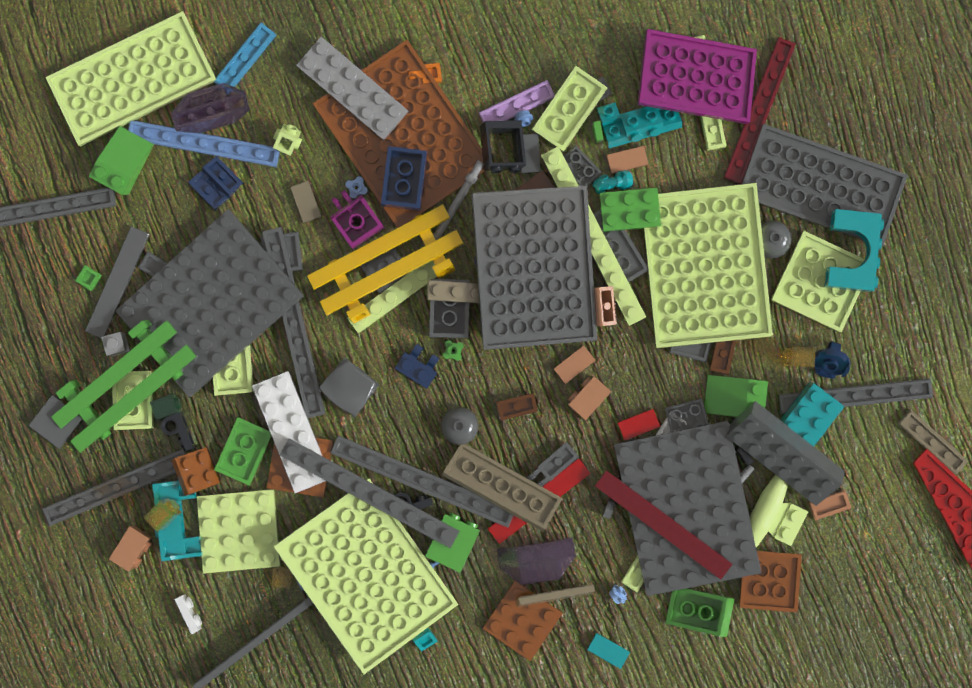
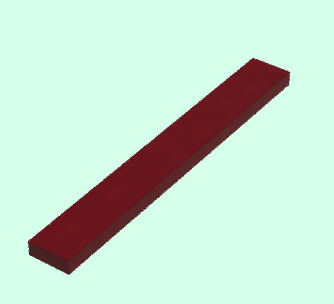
(759, 110)
(663, 525)

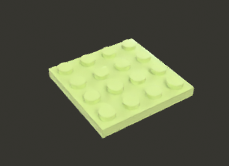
(804, 279)
(238, 531)

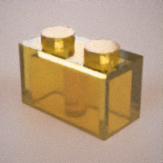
(798, 357)
(163, 514)

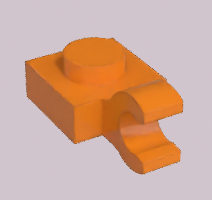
(433, 68)

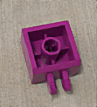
(345, 219)

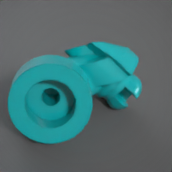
(622, 181)

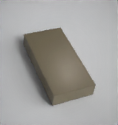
(306, 202)

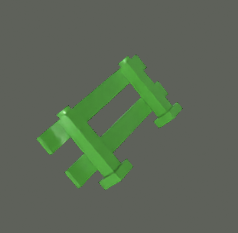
(81, 402)

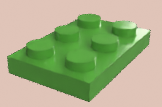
(630, 209)
(243, 451)

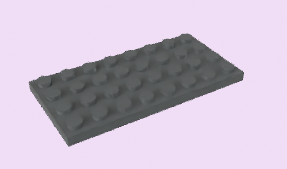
(816, 179)

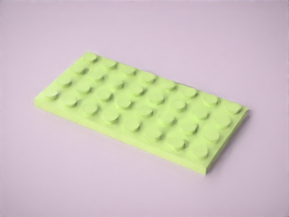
(131, 78)

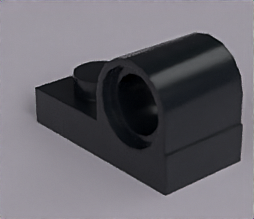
(185, 439)
(421, 502)

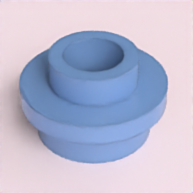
(525, 117)

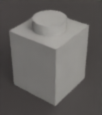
(115, 344)

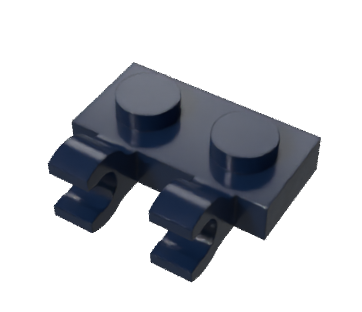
(415, 369)

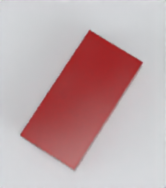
(638, 424)

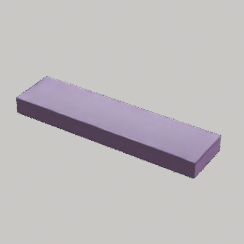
(523, 101)

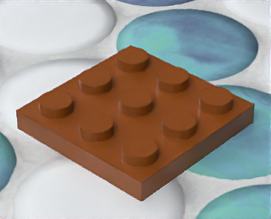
(278, 476)
(775, 586)
(523, 626)

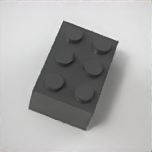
(449, 318)

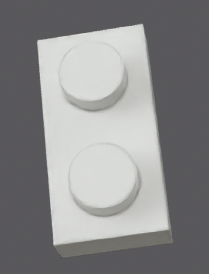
(185, 606)

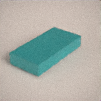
(608, 650)

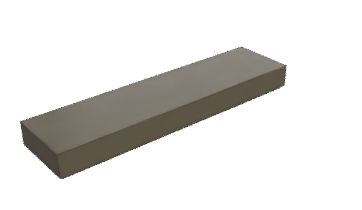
(931, 440)
(555, 595)

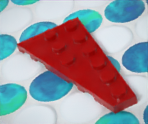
(950, 497)

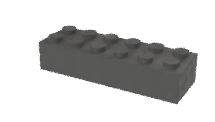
(785, 453)

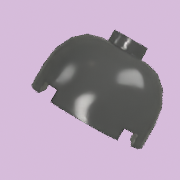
(775, 239)
(459, 425)

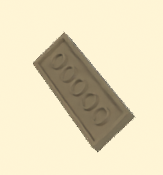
(502, 487)

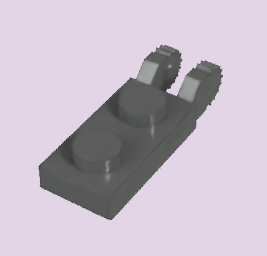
(555, 463)

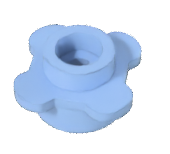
(357, 182)
(618, 594)

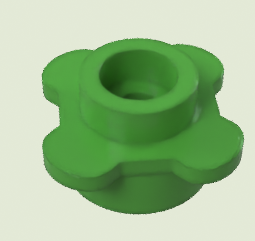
(448, 352)

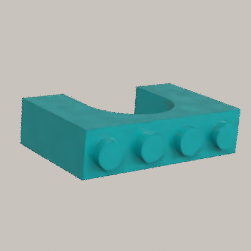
(868, 228)

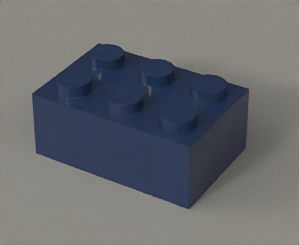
(404, 178)

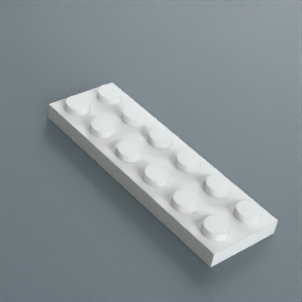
(287, 420)

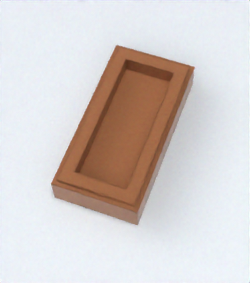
(627, 159)
(574, 364)
(831, 505)

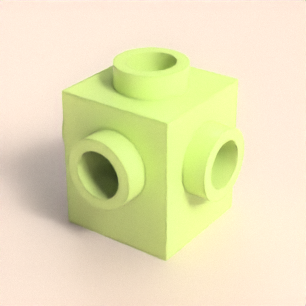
(287, 139)

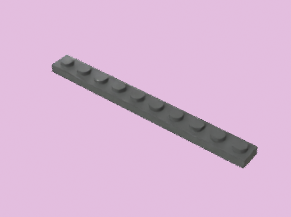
(296, 331)
(419, 480)
(369, 493)

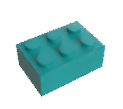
(812, 413)

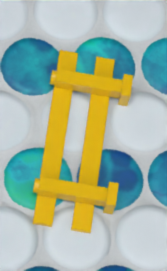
(432, 250)

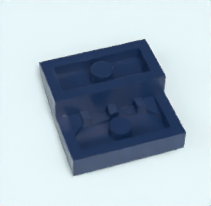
(215, 183)

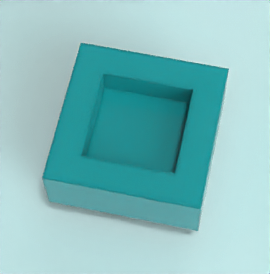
(425, 639)

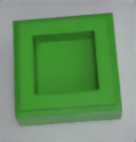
(597, 132)
(88, 278)

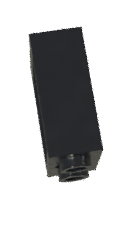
(500, 127)

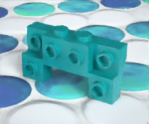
(636, 124)
(173, 538)

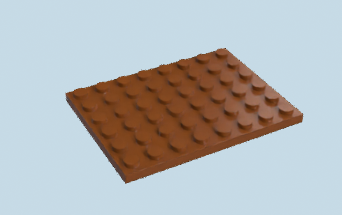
(428, 126)

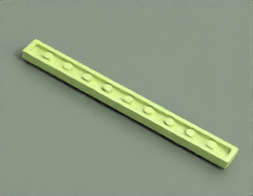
(599, 246)

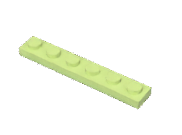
(396, 295)

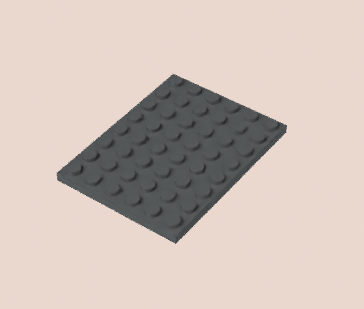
(534, 267)
(216, 298)
(699, 486)

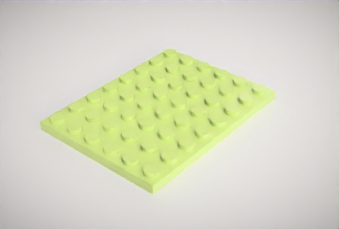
(708, 267)
(365, 578)

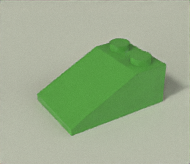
(121, 161)
(733, 395)
(700, 611)

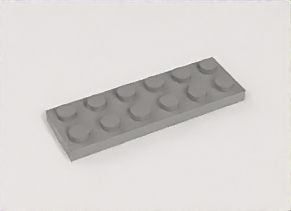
(352, 88)

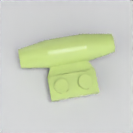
(773, 515)

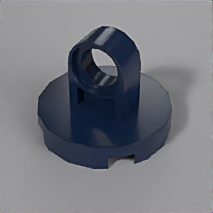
(832, 361)

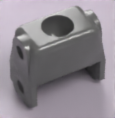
(349, 387)

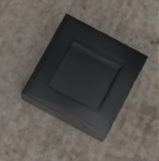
(745, 457)

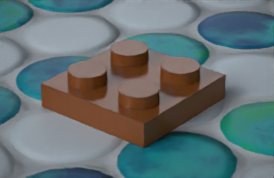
(195, 471)

